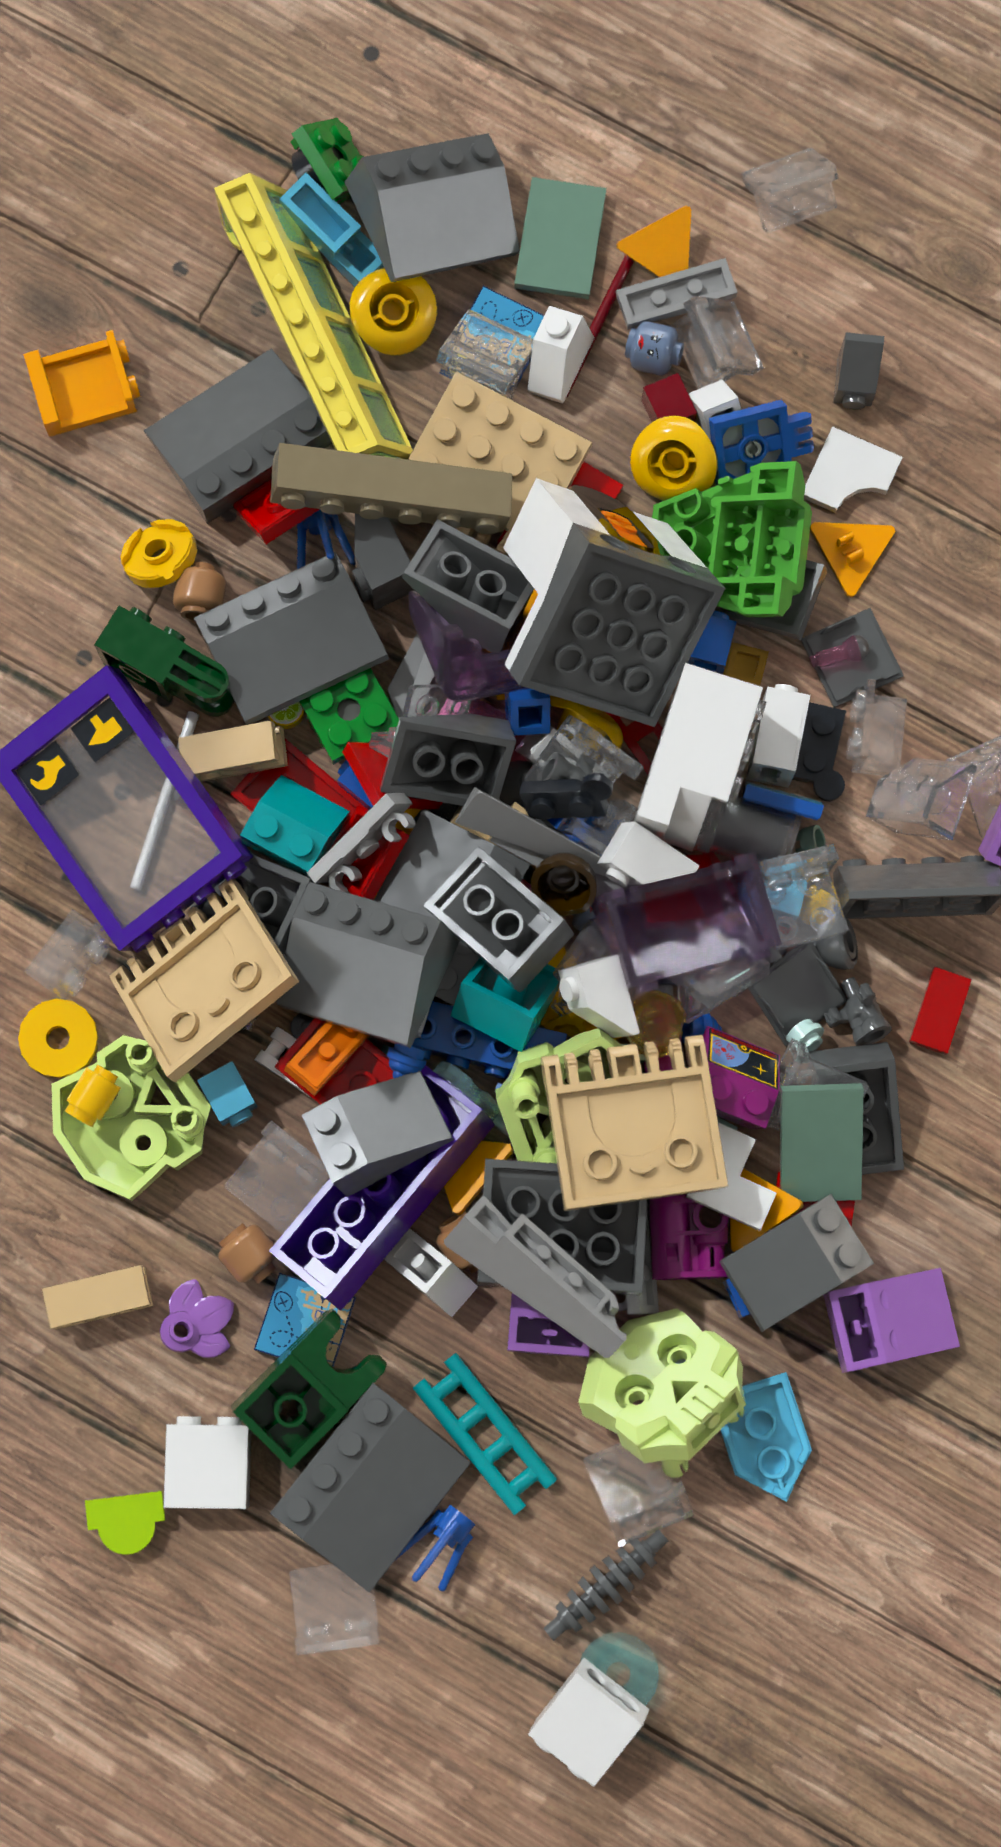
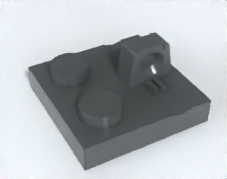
(797, 616)

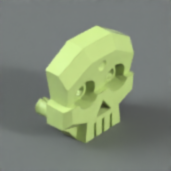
(525, 1093)
(109, 1149)
(681, 1402)

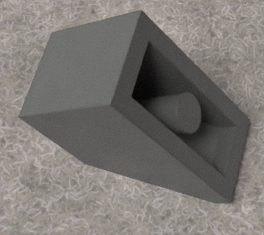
(858, 370)

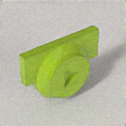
(126, 1521)

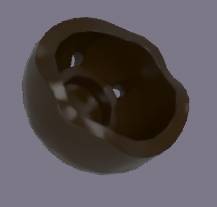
(563, 876)

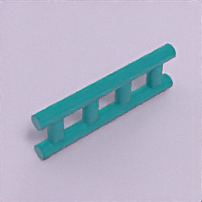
(510, 1438)

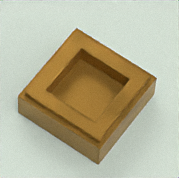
(746, 663)

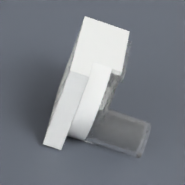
(698, 768)

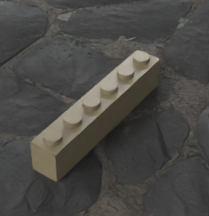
(390, 488)

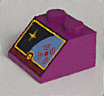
(742, 1079)

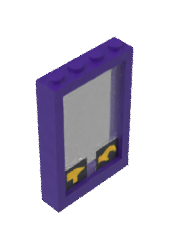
(120, 810)

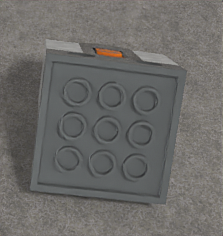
(612, 604)

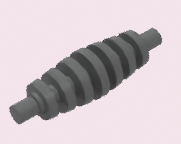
(606, 1584)

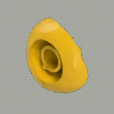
(393, 315)
(673, 458)
(595, 718)

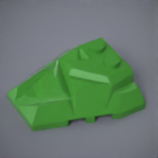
(748, 535)

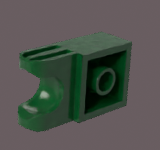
(163, 662)
(319, 1388)

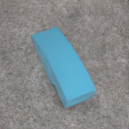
(331, 229)

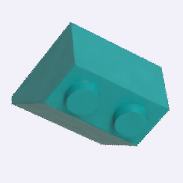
(293, 825)
(499, 1010)

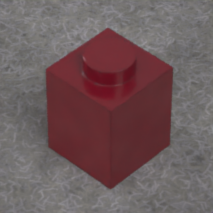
(668, 398)

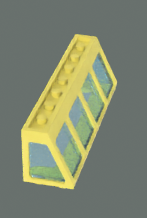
(311, 319)

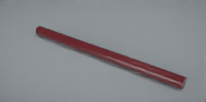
(607, 304)

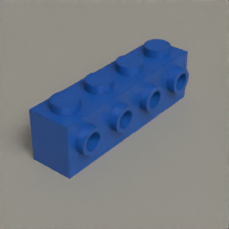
(466, 1045)

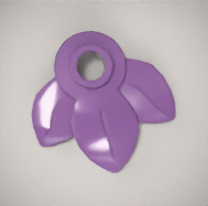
(201, 1317)

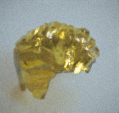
(658, 1020)

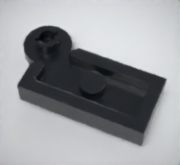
(819, 751)
(567, 797)

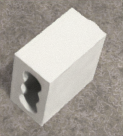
(778, 736)
(207, 1464)
(588, 1722)

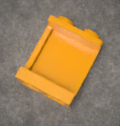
(82, 385)

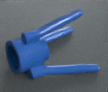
(321, 524)
(451, 1529)

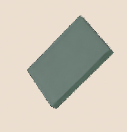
(560, 238)
(821, 1141)

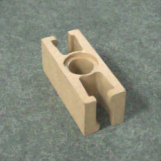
(235, 750)
(97, 1297)

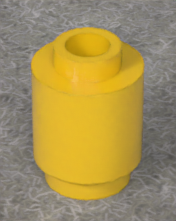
(92, 1095)

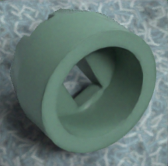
(810, 838)

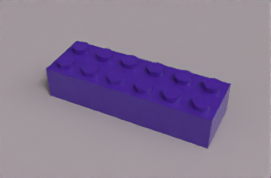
(345, 1238)

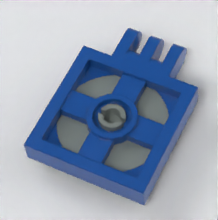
(758, 436)

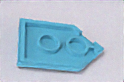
(770, 1439)

